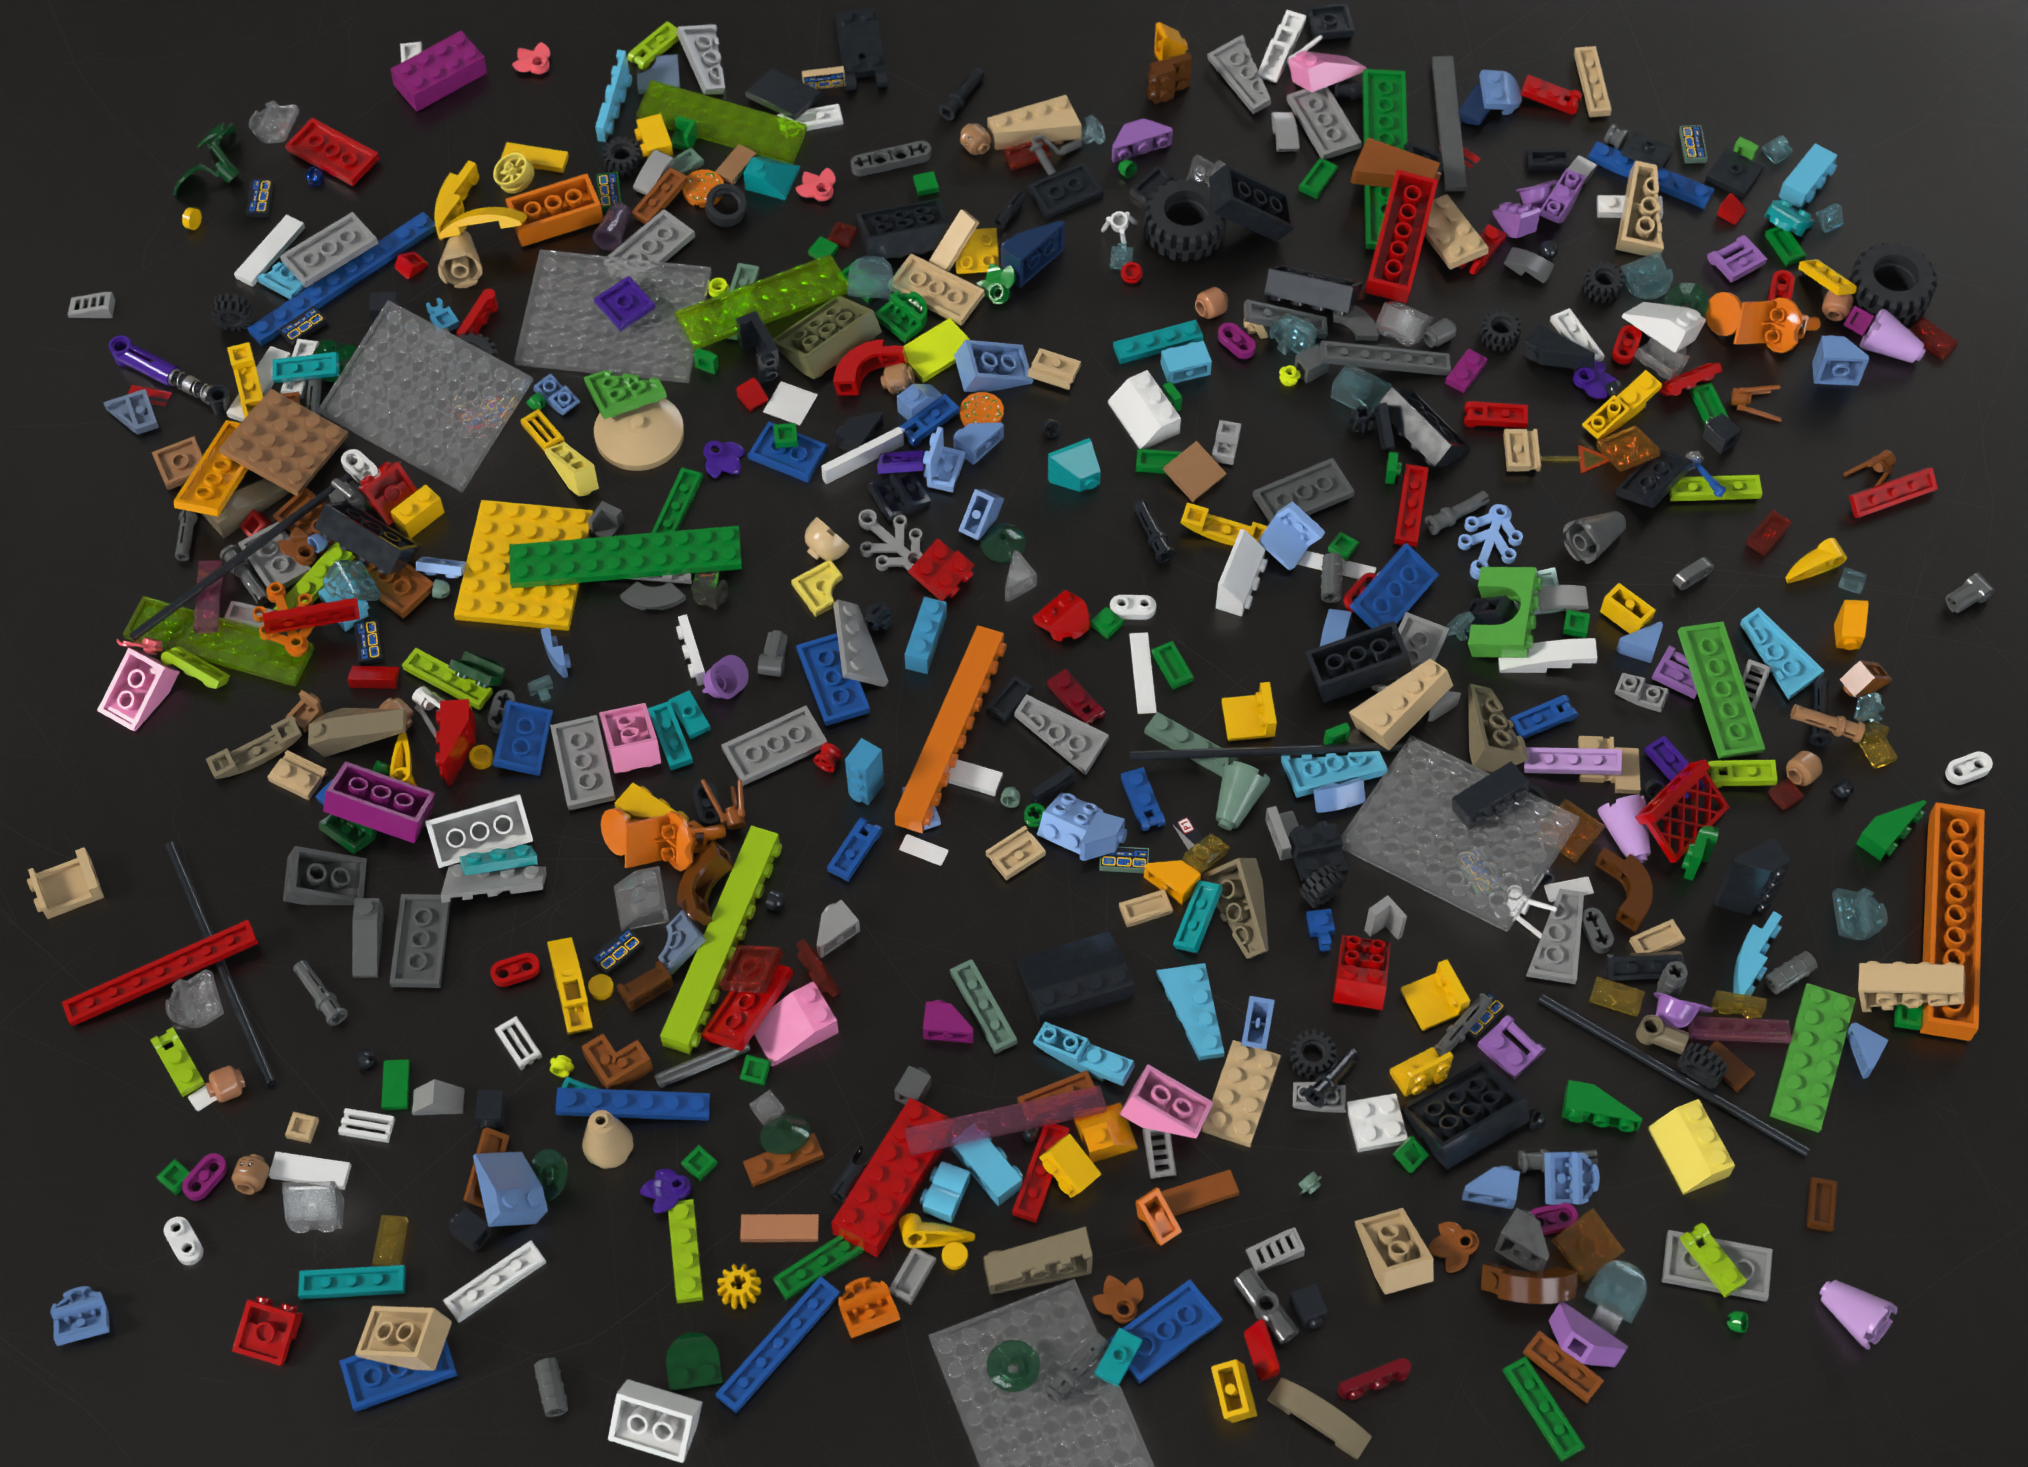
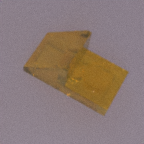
(1876, 745)

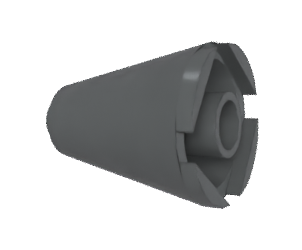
(1593, 535)

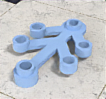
(1491, 537)

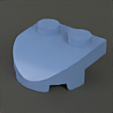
(1500, 91)
(1569, 1178)
(79, 1315)

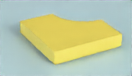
(817, 587)

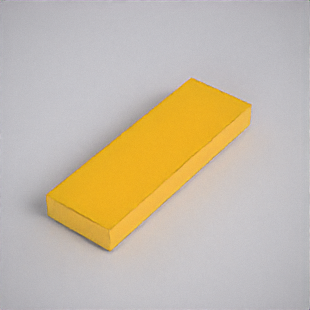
(540, 157)
(1827, 277)

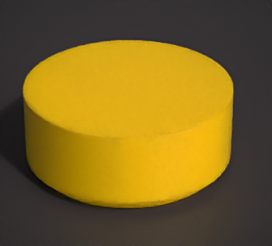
(191, 218)
(481, 757)
(601, 987)
(954, 1255)

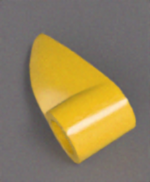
(1824, 558)
(401, 761)
(928, 1234)

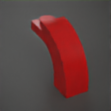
(863, 360)

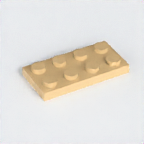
(1453, 234)
(941, 290)
(1241, 1093)

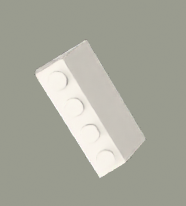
(479, 830)

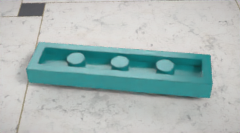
(1157, 341)
(352, 1282)

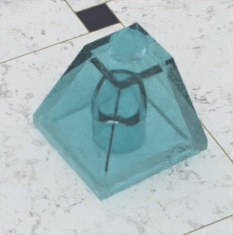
(1358, 387)

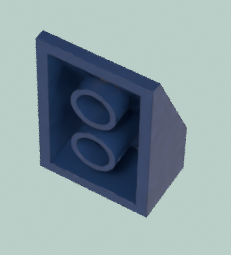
(1032, 250)

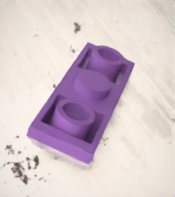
(1140, 138)
(1563, 196)
(1517, 219)
(1584, 1338)

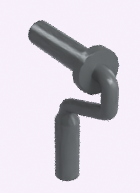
(1043, 157)

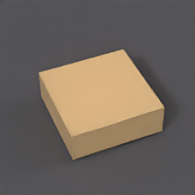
(302, 1127)

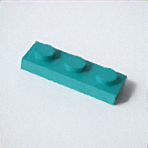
(305, 367)
(670, 735)
(498, 859)
(1197, 916)

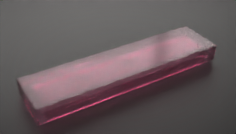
(208, 601)
(1740, 1029)

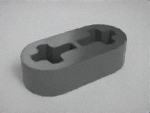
(1693, 573)
(497, 709)
(1601, 928)

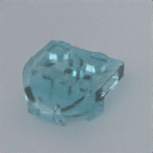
(1647, 277)
(870, 278)
(1293, 334)
(350, 580)
(1858, 914)
(1620, 1287)

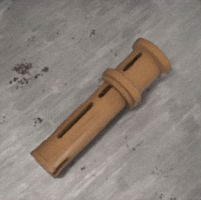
(1838, 725)

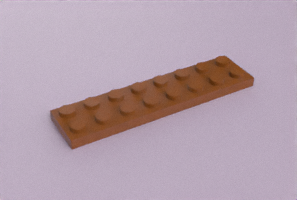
(398, 590)

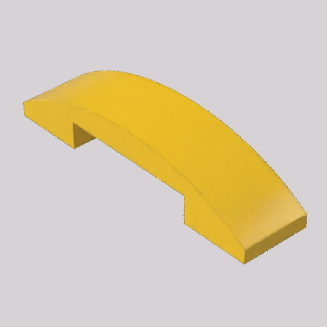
(506, 217)
(246, 376)
(1215, 527)

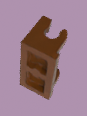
(646, 987)

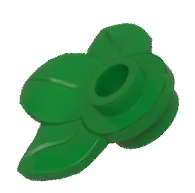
(997, 281)

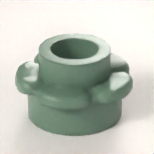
(1310, 1183)

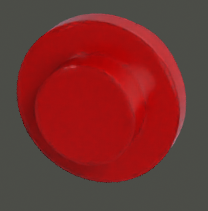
(1131, 272)

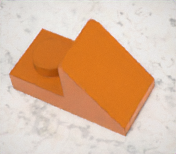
(1158, 1216)

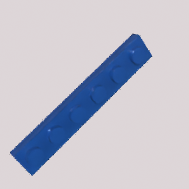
(1668, 181)
(633, 1103)
(778, 1344)

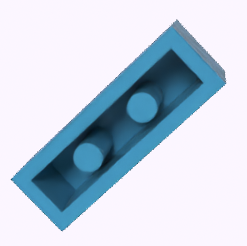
(925, 635)
(864, 771)

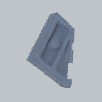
(134, 411)

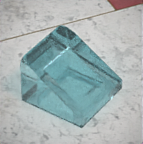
(1852, 580)

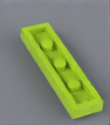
(1698, 488)
(313, 579)
(439, 675)
(685, 1252)

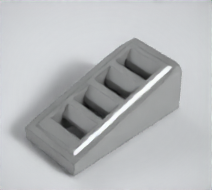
(104, 299)
(1758, 668)
(1147, 1133)
(1272, 1243)

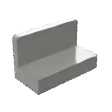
(1280, 827)
(1387, 915)

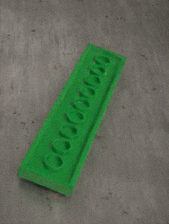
(1385, 122)
(625, 557)

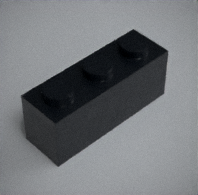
(1490, 795)

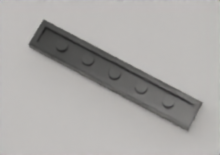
(1385, 358)

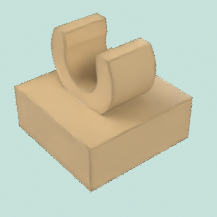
(1261, 330)

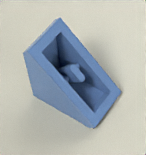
(1641, 643)
(1257, 1022)
(1866, 1047)

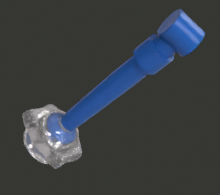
(1697, 459)

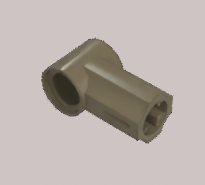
(1663, 1035)

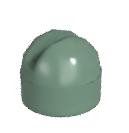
(440, 589)
(1013, 797)

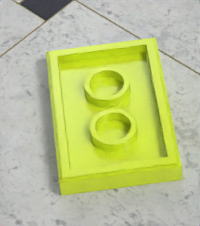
(934, 350)

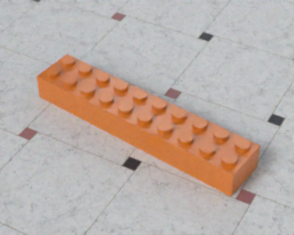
(1954, 912)

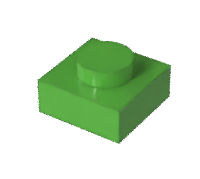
(1746, 148)

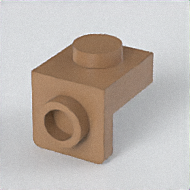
(306, 710)

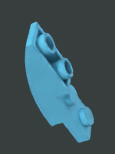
(1751, 956)
(1083, 1056)

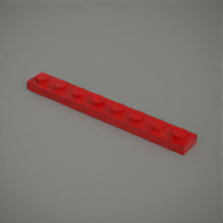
(159, 973)

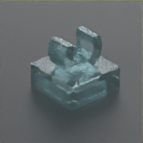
(1093, 130)
(1777, 149)
(1830, 217)
(1120, 255)
(1459, 624)
(541, 687)
(1869, 707)

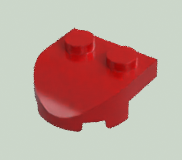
(1064, 616)

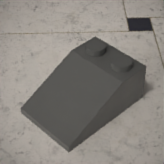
(323, 877)

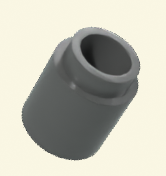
(1439, 333)

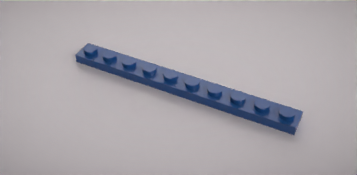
(343, 277)

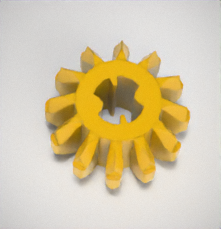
(749, 1286)

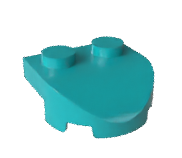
(1788, 218)

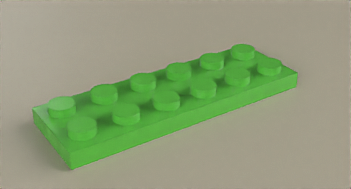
(1721, 690)
(1812, 1057)

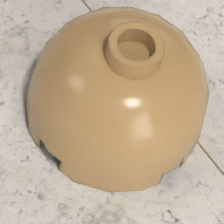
(824, 542)

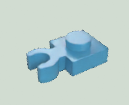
(442, 316)

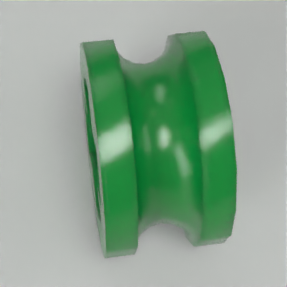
(1030, 820)

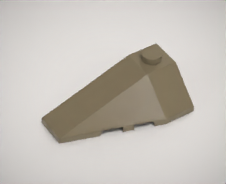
(248, 497)
(353, 728)
(1490, 733)
(1242, 903)

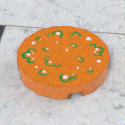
(699, 185)
(981, 408)

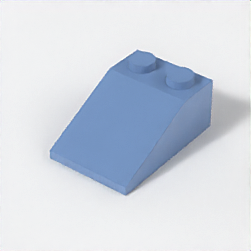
(991, 366)
(509, 1189)

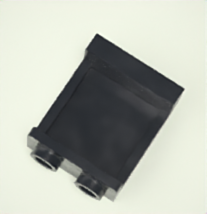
(754, 334)

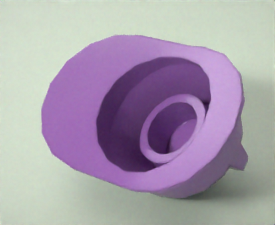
(1536, 194)
(726, 677)
(1677, 1012)

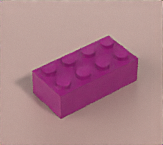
(438, 71)
(379, 802)

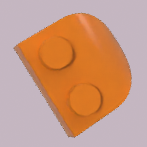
(867, 1306)

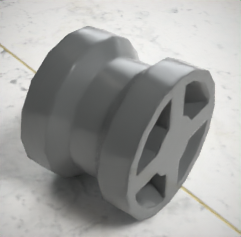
(1616, 136)

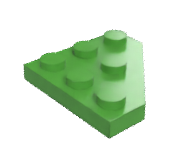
(622, 393)

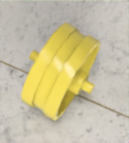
(512, 168)

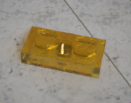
(1206, 852)
(1616, 996)
(1739, 1004)
(390, 1241)

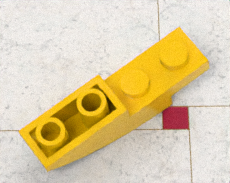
(453, 191)
(1623, 407)
(570, 985)

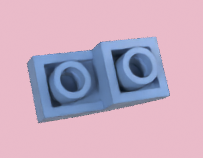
(556, 395)
(1335, 626)
(555, 653)
(1341, 796)

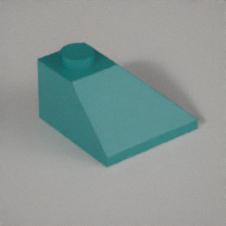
(770, 176)
(1074, 466)

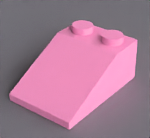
(1321, 70)
(137, 689)
(630, 738)
(796, 1024)
(1166, 1105)

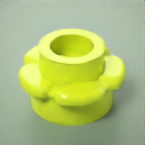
(718, 283)
(1289, 380)
(561, 1066)

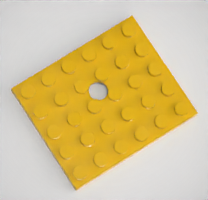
(486, 585)

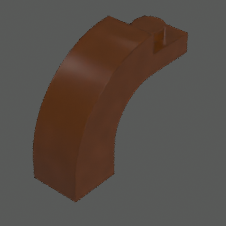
(699, 880)
(1636, 883)
(1531, 1287)

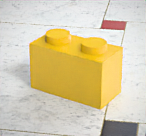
(653, 135)
(417, 511)
(1627, 609)
(1069, 1166)
(1234, 1391)

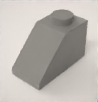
(836, 927)

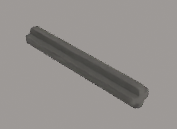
(697, 1065)

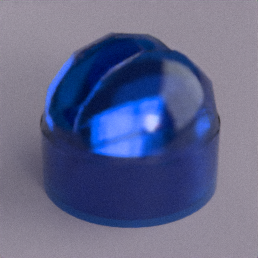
(317, 176)

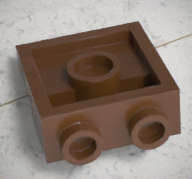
(1169, 76)

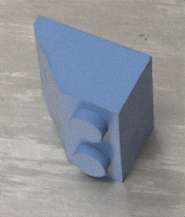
(1838, 362)

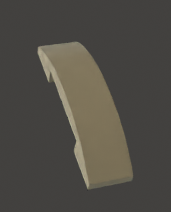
(256, 752)
(1321, 1416)

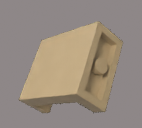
(65, 885)

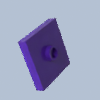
(624, 303)
(901, 462)

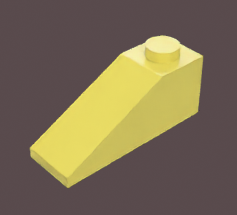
(573, 468)

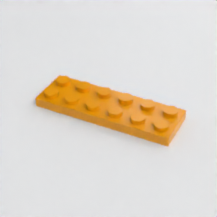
(212, 479)

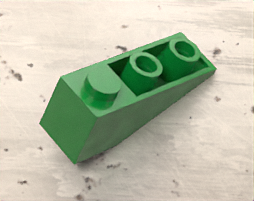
(1886, 829)
(1593, 1105)

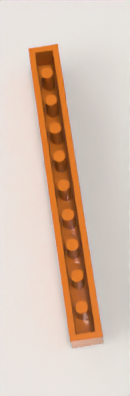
(950, 729)

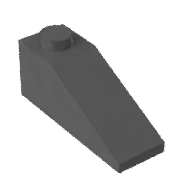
(367, 937)

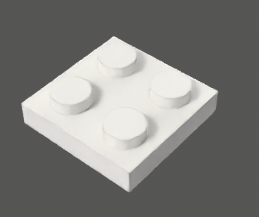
(1376, 1122)

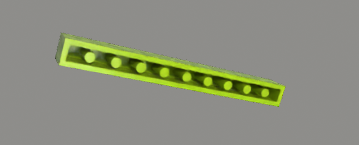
(721, 936)

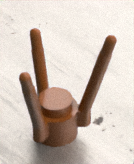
(1742, 396)
(1880, 463)
(735, 814)

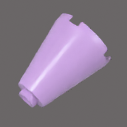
(1892, 339)
(1624, 827)
(1858, 1311)

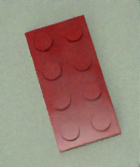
(332, 151)
(744, 1012)

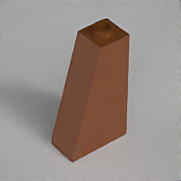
(1379, 163)

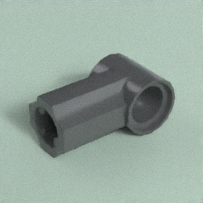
(1973, 590)
(773, 659)

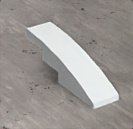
(1281, 46)
(1551, 655)

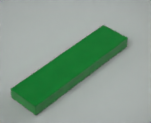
(678, 501)
(817, 1264)
(1543, 1409)

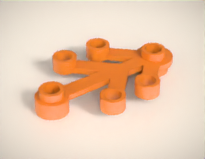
(293, 637)

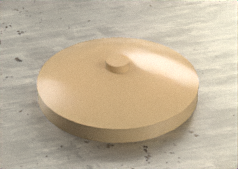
(641, 436)

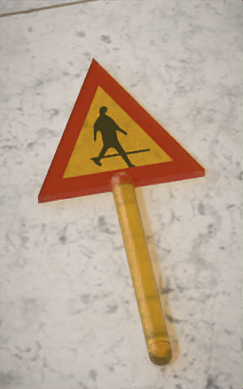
(1588, 458)

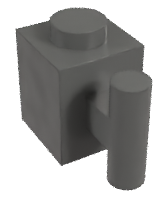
(345, 492)

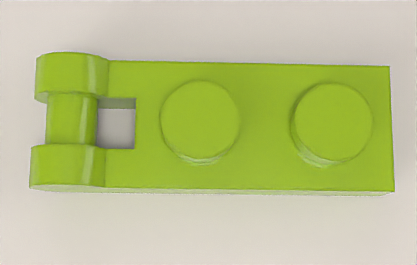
(654, 46)
(195, 667)
(1743, 772)
(178, 1062)
(1713, 1260)

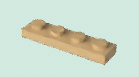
(1592, 81)

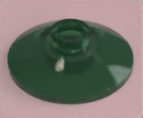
(1688, 293)
(1002, 550)
(785, 1134)
(551, 1172)
(1008, 1354)

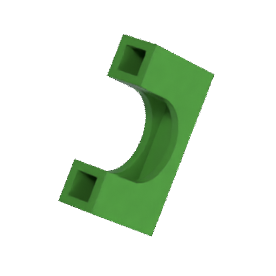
(1513, 637)

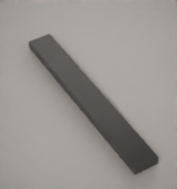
(1448, 123)

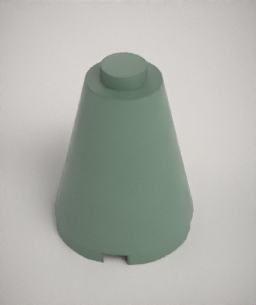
(1238, 793)

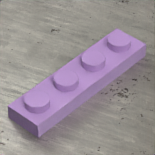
(1573, 761)

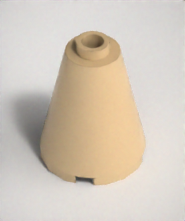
(460, 262)
(606, 1140)

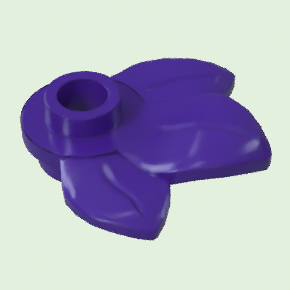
(1595, 380)
(725, 460)
(665, 1189)

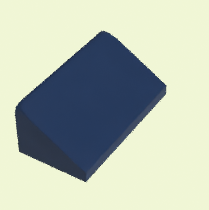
(1473, 109)

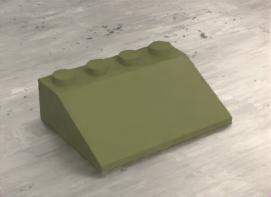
(827, 335)

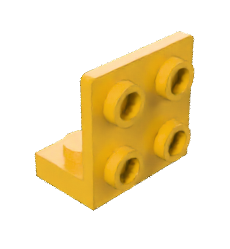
(978, 252)
(1250, 715)
(1436, 997)
(1421, 1071)

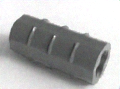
(1331, 577)
(1791, 972)
(1672, 979)
(551, 1387)

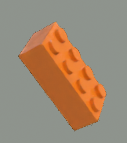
(556, 209)

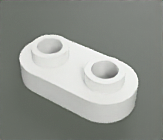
(362, 467)
(1133, 607)
(1966, 768)
(182, 1239)

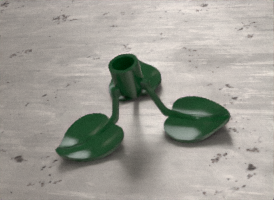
(223, 166)

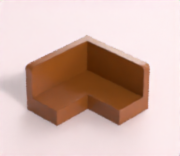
(618, 1068)

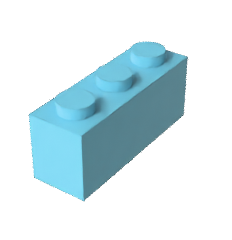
(1808, 176)
(990, 1169)

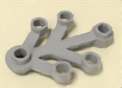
(891, 544)

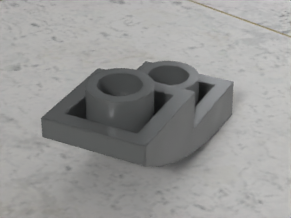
(1523, 260)

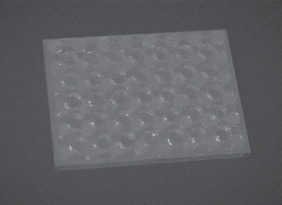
(571, 333)
(425, 396)
(1418, 837)
(1025, 1427)

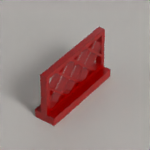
(1674, 795)

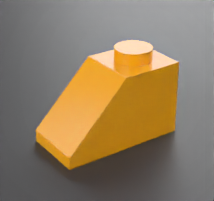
(1168, 42)
(1851, 624)
(1173, 876)

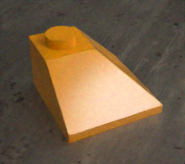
(1105, 1134)

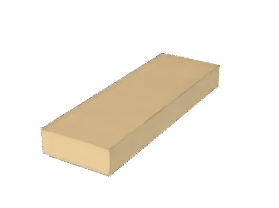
(954, 241)

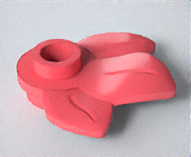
(533, 61)
(817, 186)
(149, 645)

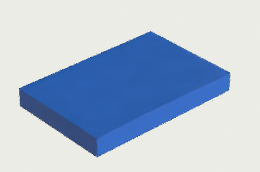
(794, 461)
(522, 738)

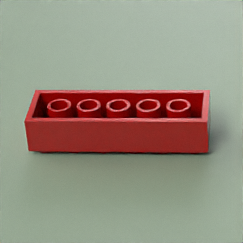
(1401, 236)
(887, 1183)

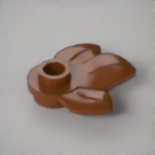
(298, 546)
(1449, 1246)
(1119, 1296)

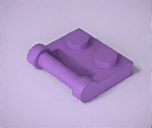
(1741, 262)
(1674, 674)
(1505, 1052)

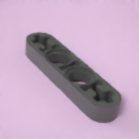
(892, 161)

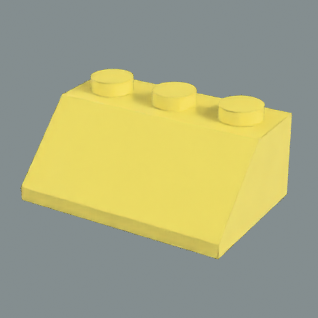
(1691, 1147)

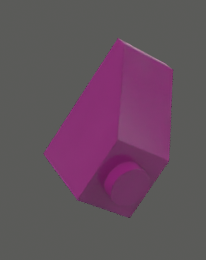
(945, 1023)

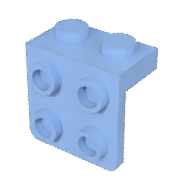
(942, 463)
(1290, 535)
(1067, 821)

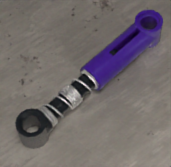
(169, 374)

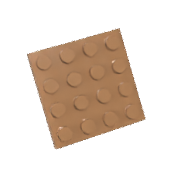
(284, 442)

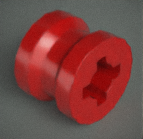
(828, 757)

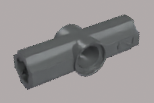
(1256, 1293)

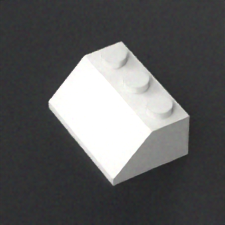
(1145, 411)
(1241, 575)
(654, 1420)

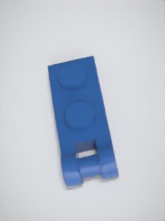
(929, 419)
(1544, 717)
(1142, 799)
(854, 849)

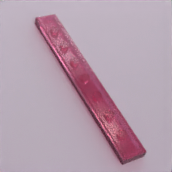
(1005, 1120)

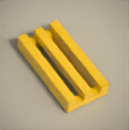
(550, 442)

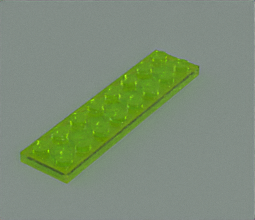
(725, 121)
(770, 297)
(232, 646)

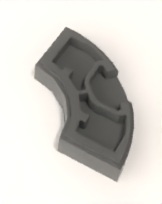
(1359, 323)
(648, 597)

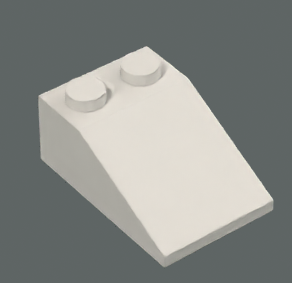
(1667, 324)

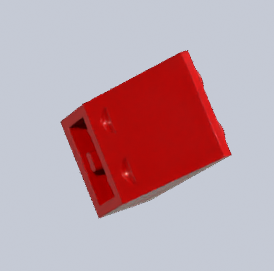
(455, 737)
(1362, 972)

